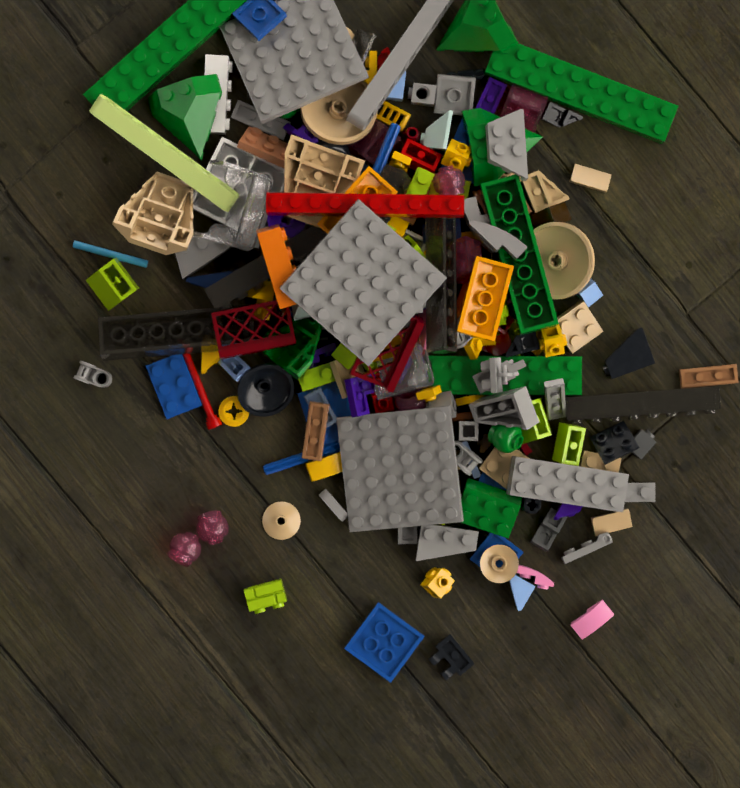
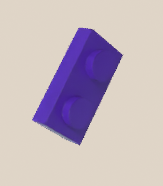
(491, 95)

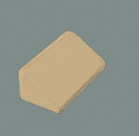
(590, 178)
(611, 522)

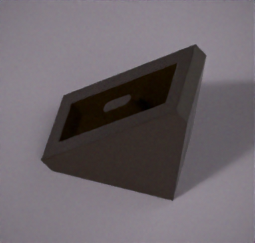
(554, 213)

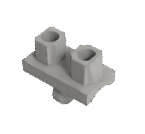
(498, 375)

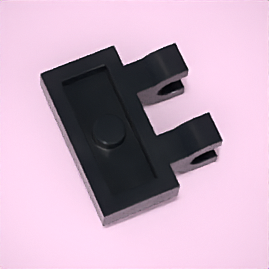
(454, 654)

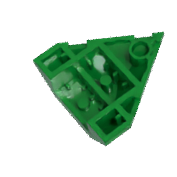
(478, 28)
(188, 109)
(475, 122)
(299, 357)

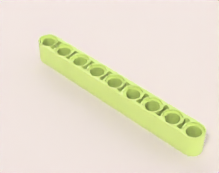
(164, 153)

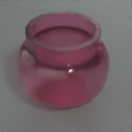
(449, 181)
(409, 401)
(212, 527)
(184, 549)

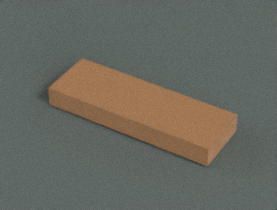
(708, 376)
(315, 431)

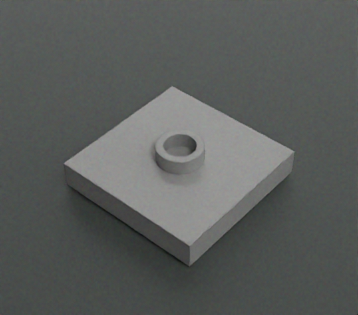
(454, 93)

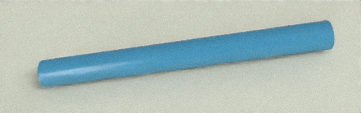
(110, 254)

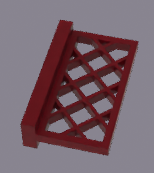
(260, 344)
(399, 361)

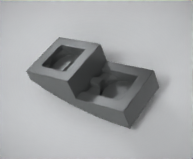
(547, 530)

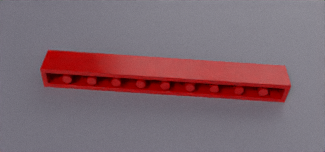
(381, 204)

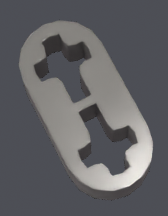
(333, 504)

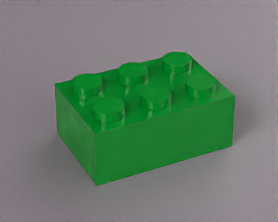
(489, 508)

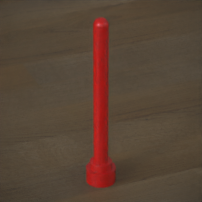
(212, 420)

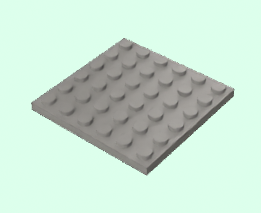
(297, 60)
(363, 282)
(400, 469)

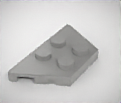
(508, 144)

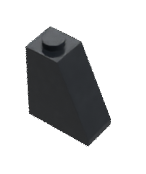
(629, 356)

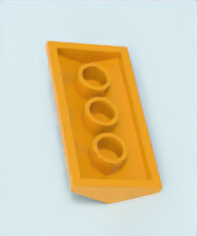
(367, 183)
(485, 299)

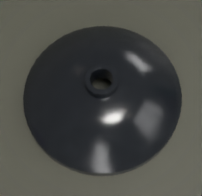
(265, 399)

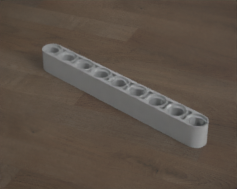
(397, 62)

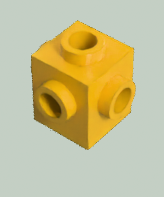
(457, 155)
(552, 341)
(437, 582)

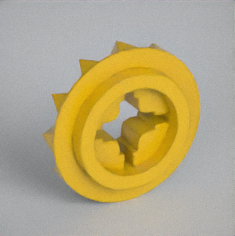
(228, 418)

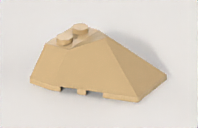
(317, 170)
(158, 215)

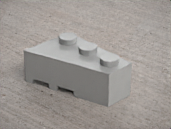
(199, 254)
(506, 408)
(444, 541)

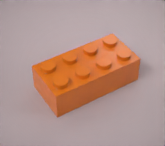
(277, 259)

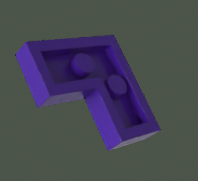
(356, 392)

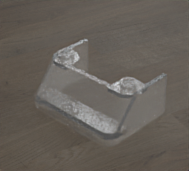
(247, 211)

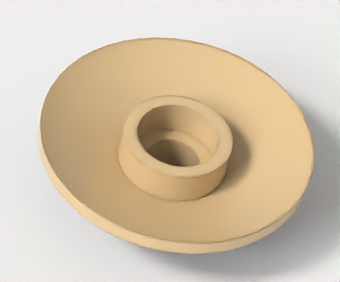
(283, 510)
(495, 573)

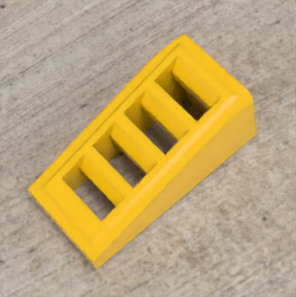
(404, 121)

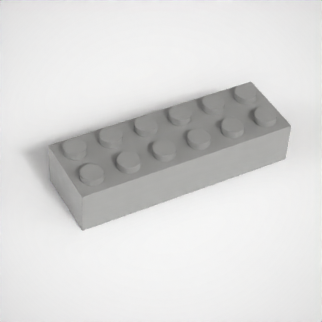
(567, 484)

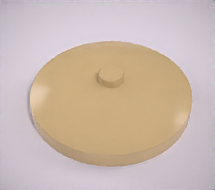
(328, 116)
(565, 258)

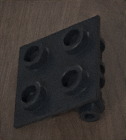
(614, 442)

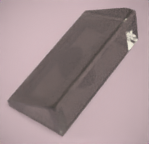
(363, 42)

